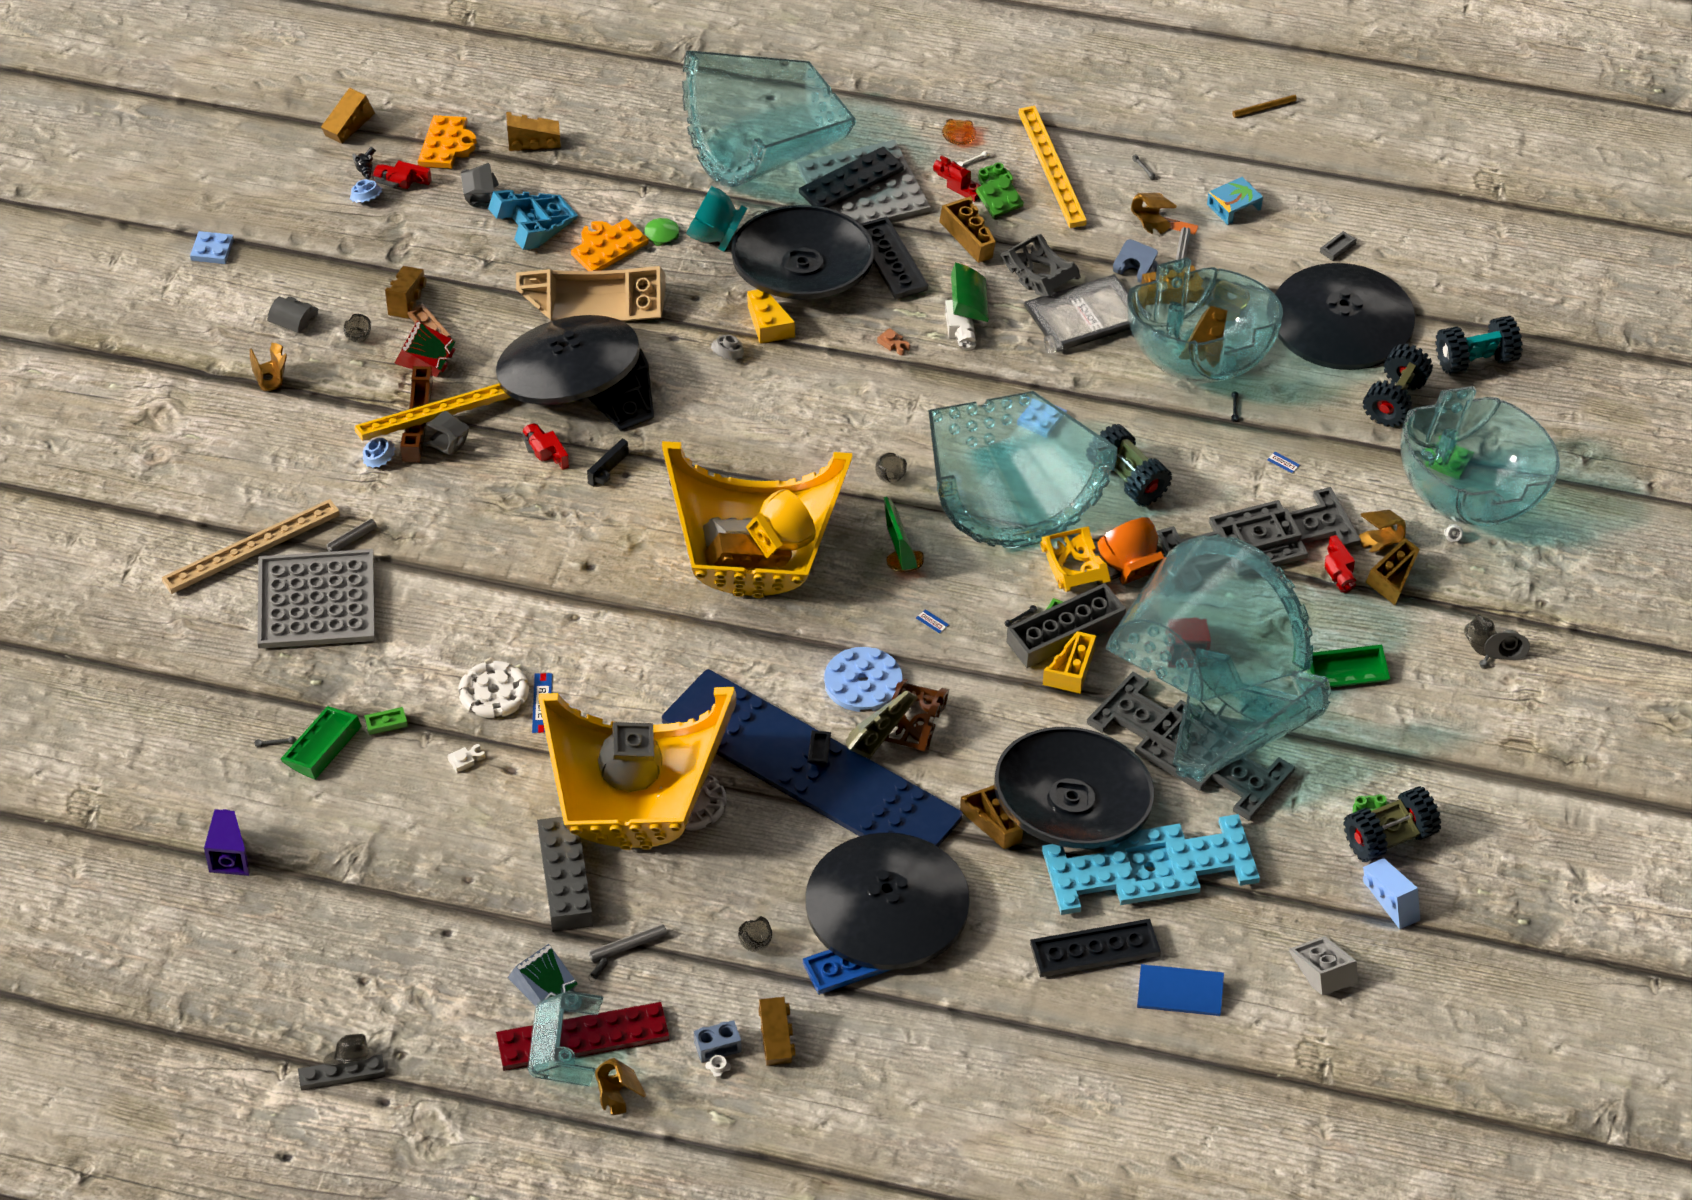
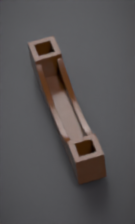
(413, 437)

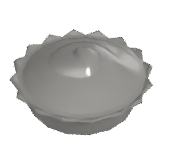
(728, 347)

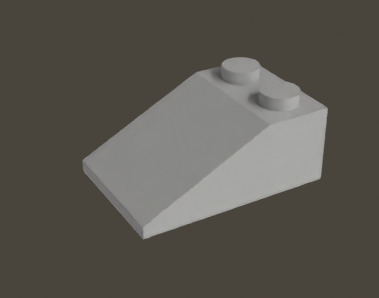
(1325, 965)

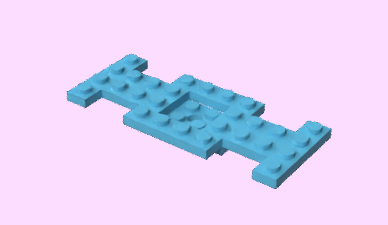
(1174, 865)

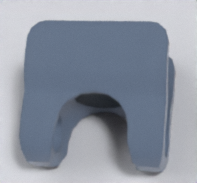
(1136, 256)

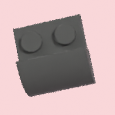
(291, 313)

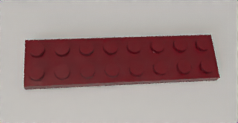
(591, 1034)

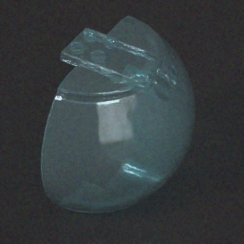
(1169, 308)
(1477, 458)

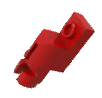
(957, 177)
(1340, 565)

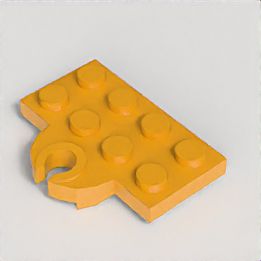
(446, 141)
(607, 244)

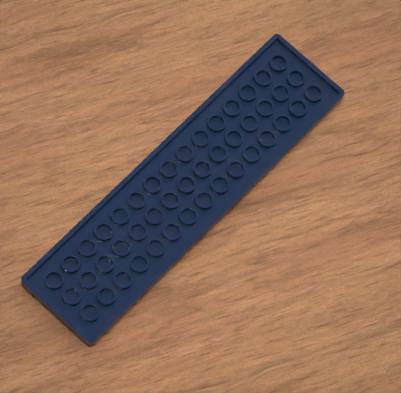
(845, 790)

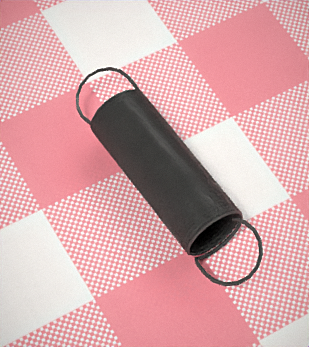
(599, 968)

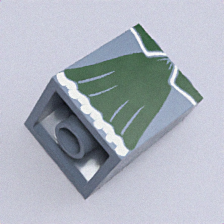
(542, 976)

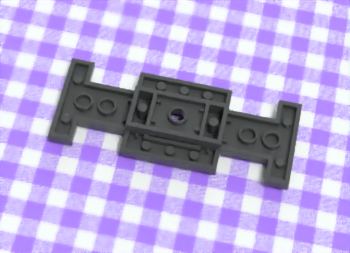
(1279, 527)
(1161, 729)

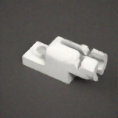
(960, 327)

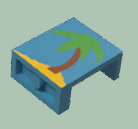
(1233, 197)

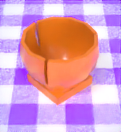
(1131, 549)

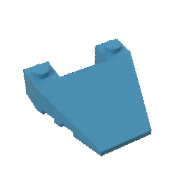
(536, 216)

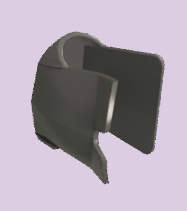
(478, 184)
(450, 433)

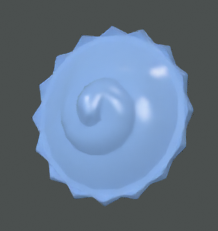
(365, 191)
(378, 452)

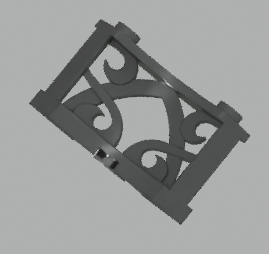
(1042, 283)

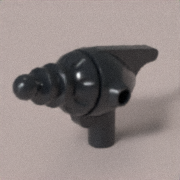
(364, 162)

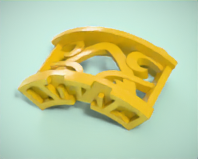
(1067, 578)

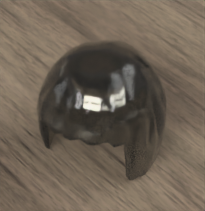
(890, 467)
(755, 934)

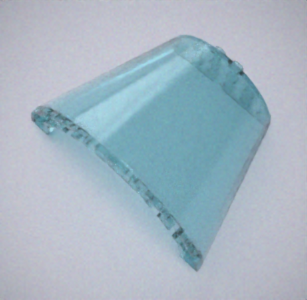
(758, 113)
(1016, 468)
(1215, 620)

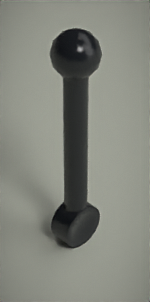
(1235, 417)
(1033, 609)

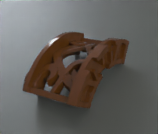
(921, 733)

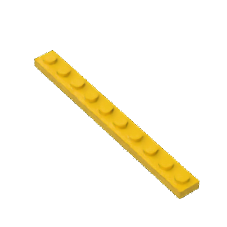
(1052, 167)
(428, 412)

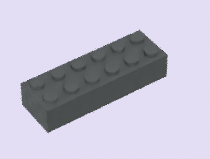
(1051, 629)
(564, 876)

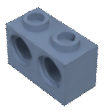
(717, 1042)

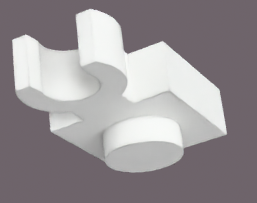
(465, 759)

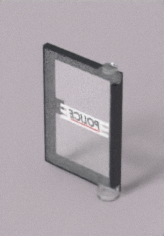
(1081, 313)

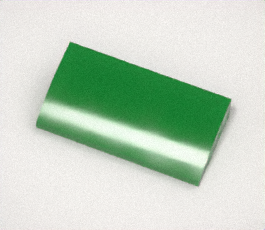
(969, 293)
(898, 536)
(1351, 665)
(321, 742)

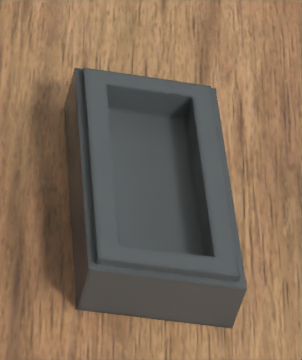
(1338, 246)

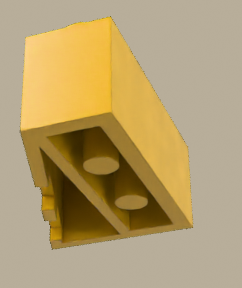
(769, 317)
(1072, 664)

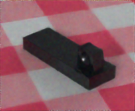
(600, 470)

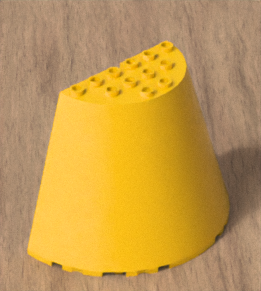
(707, 497)
(639, 817)

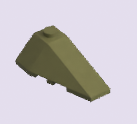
(874, 730)

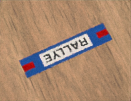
(542, 685)

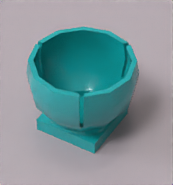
(716, 219)

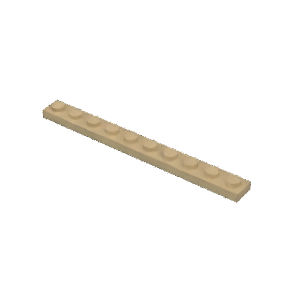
(250, 546)

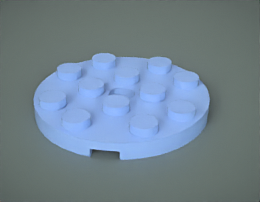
(856, 695)

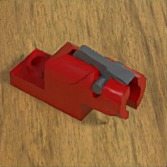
(402, 175)
(545, 445)

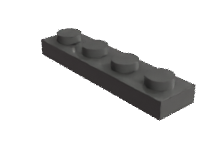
(330, 1075)

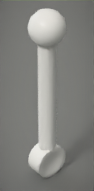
(984, 154)

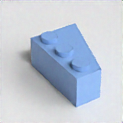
(1393, 892)

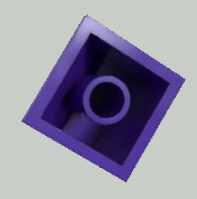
(225, 846)

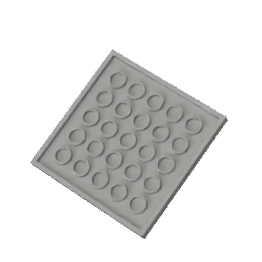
(894, 197)
(316, 598)

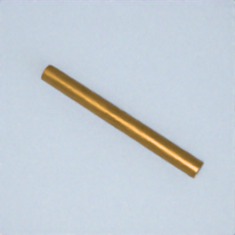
(1263, 106)

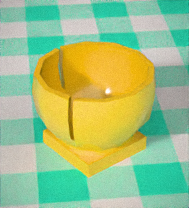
(782, 524)

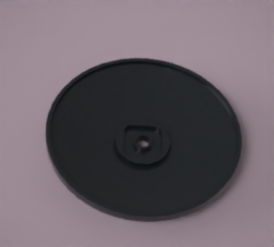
(830, 244)
(1344, 336)
(568, 359)
(1102, 774)
(894, 927)

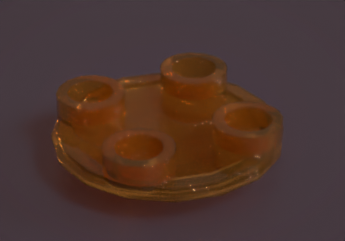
(959, 131)
(894, 564)

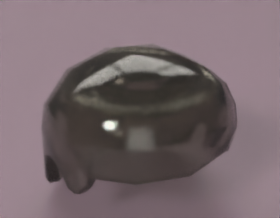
(357, 328)

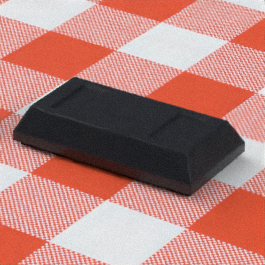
(819, 747)

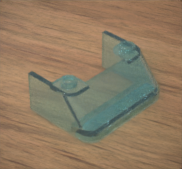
(546, 1056)

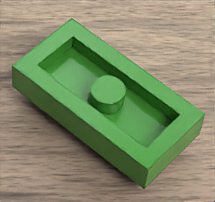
(385, 720)

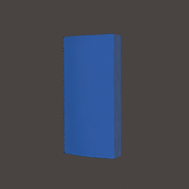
(1180, 990)

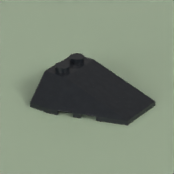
(628, 400)

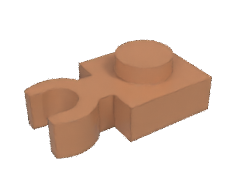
(892, 340)

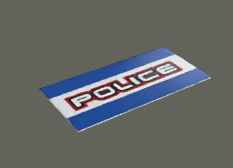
(1283, 462)
(932, 621)

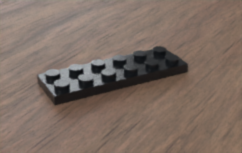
(851, 178)
(894, 260)
(1095, 947)

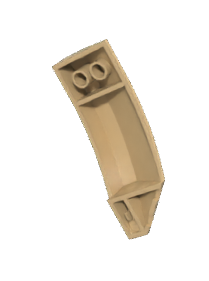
(609, 293)

